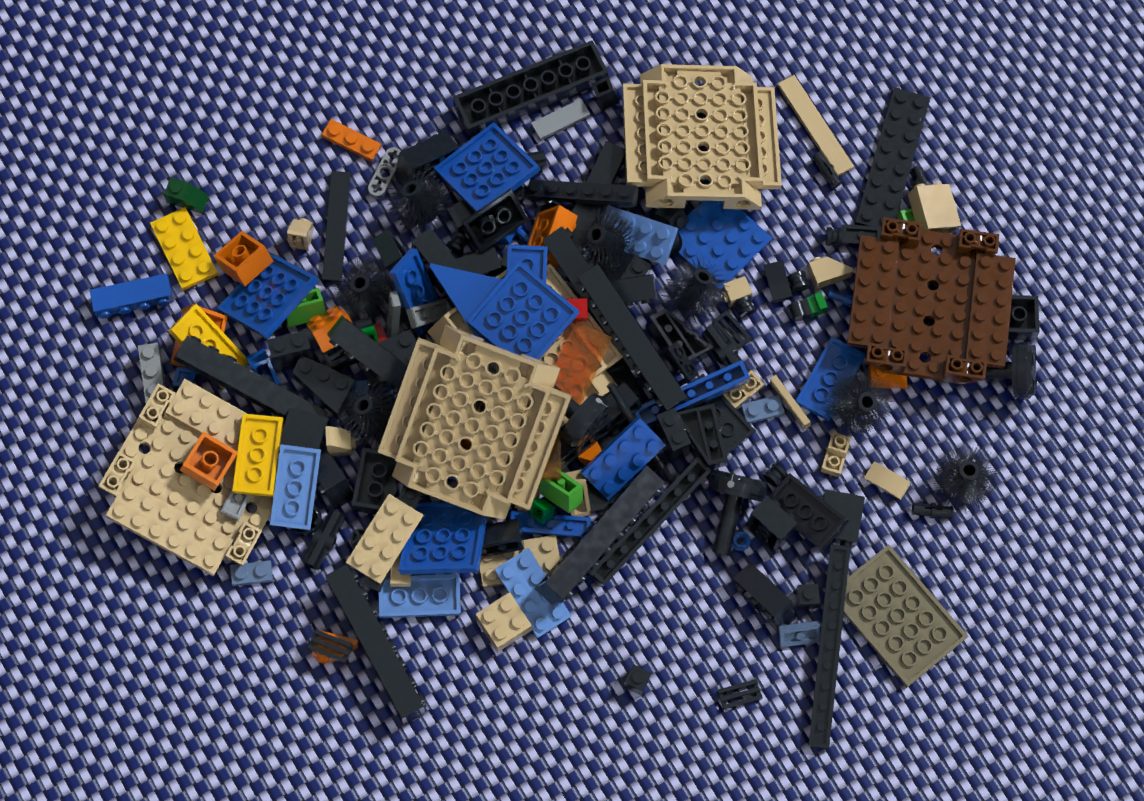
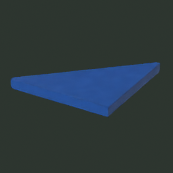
(465, 290)

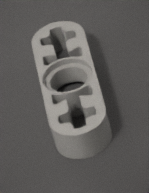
(384, 164)

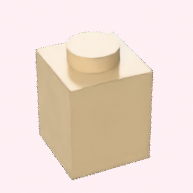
(737, 289)

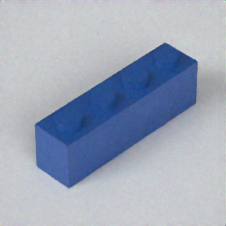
(131, 296)

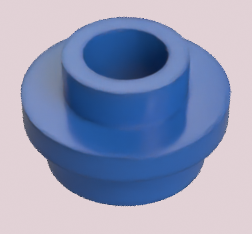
(745, 537)

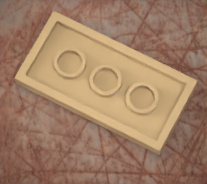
(384, 539)
(543, 548)

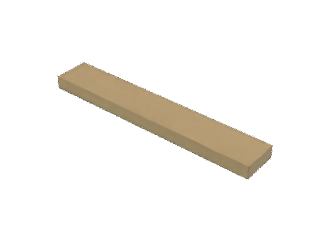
(815, 125)

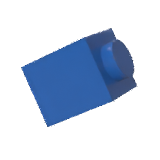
(262, 365)

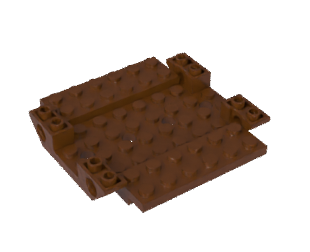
(966, 309)

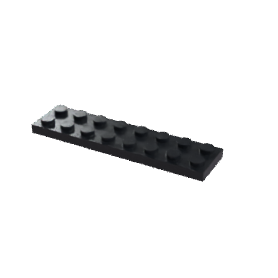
(893, 157)

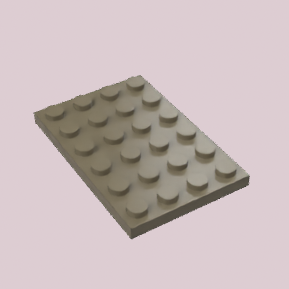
(900, 616)

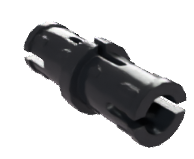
(826, 170)
(932, 510)

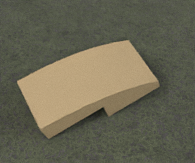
(744, 392)
(835, 454)
(887, 480)

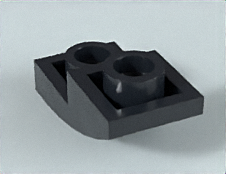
(777, 281)

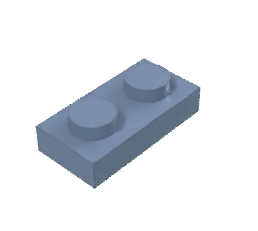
(762, 409)
(251, 573)
(799, 634)

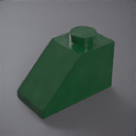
(185, 195)

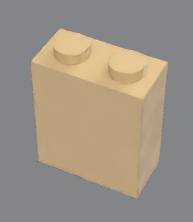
(934, 207)

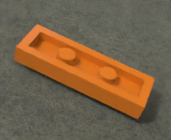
(351, 140)

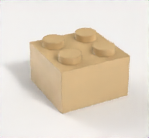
(503, 622)

